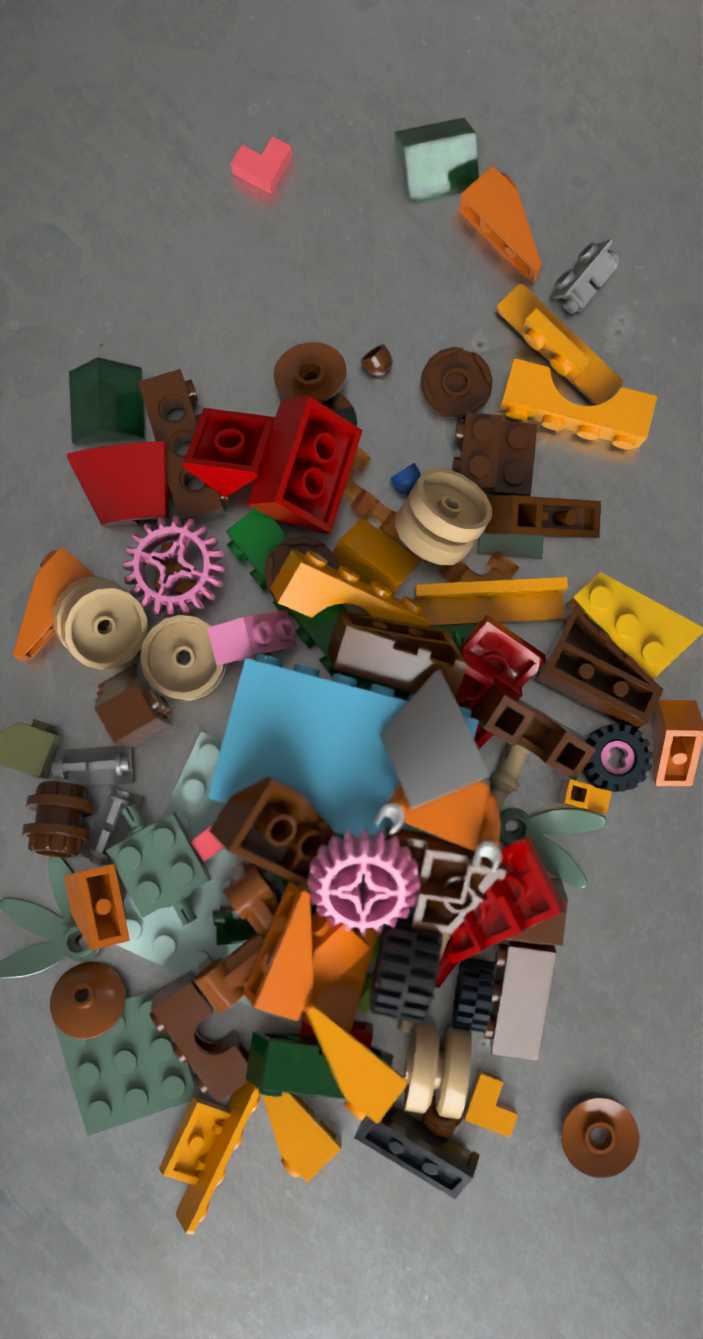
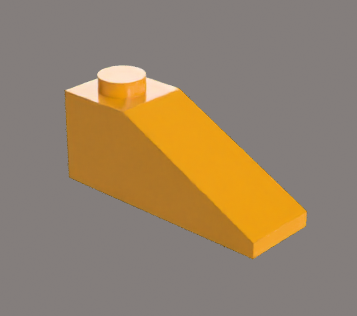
(360, 1074)
(301, 1135)

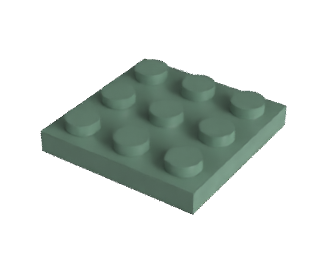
(127, 1069)

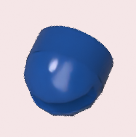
(406, 479)

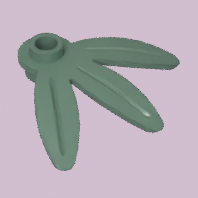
(552, 822)
(43, 922)

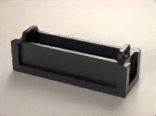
(419, 1151)

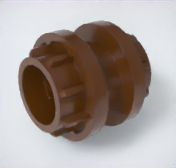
(58, 819)

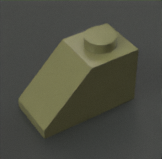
(29, 747)

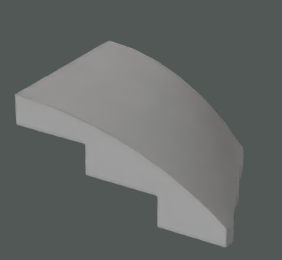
(432, 745)

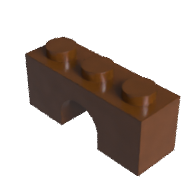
(538, 732)
(217, 1064)

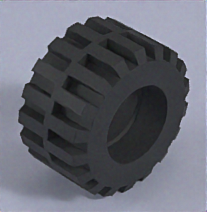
(405, 971)

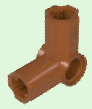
(252, 896)
(226, 978)

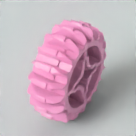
(179, 552)
(338, 881)

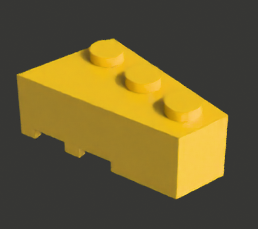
(636, 623)

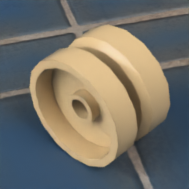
(443, 516)
(99, 622)
(164, 649)
(435, 1069)

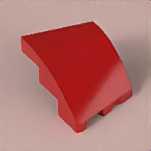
(124, 481)
(496, 658)
(509, 904)

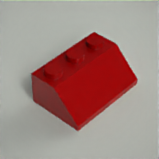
(305, 465)

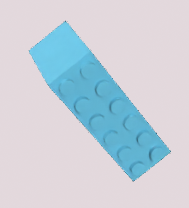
(315, 740)

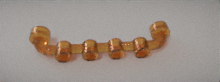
(367, 504)

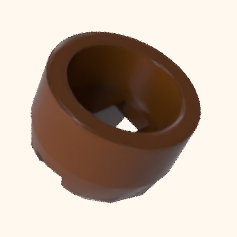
(377, 360)

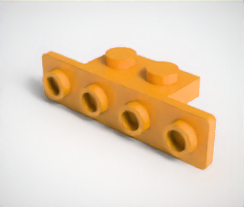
(559, 345)
(203, 1149)

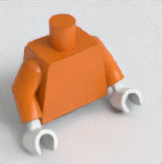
(462, 817)

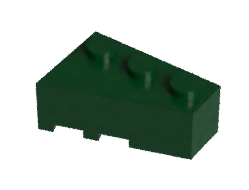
(294, 1066)

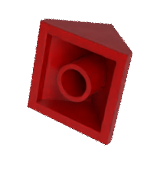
(228, 448)

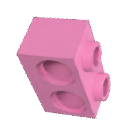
(251, 635)

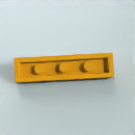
(501, 599)

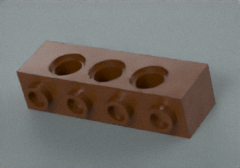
(160, 396)

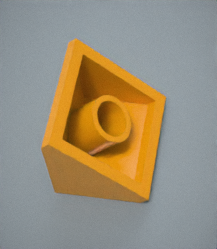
(375, 556)

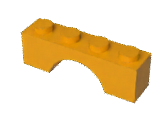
(533, 396)
(311, 585)

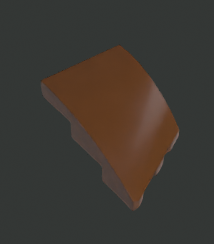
(447, 880)

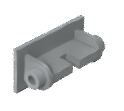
(574, 284)
(94, 765)
(110, 824)

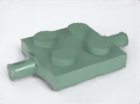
(158, 864)

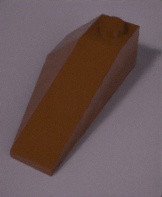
(273, 829)

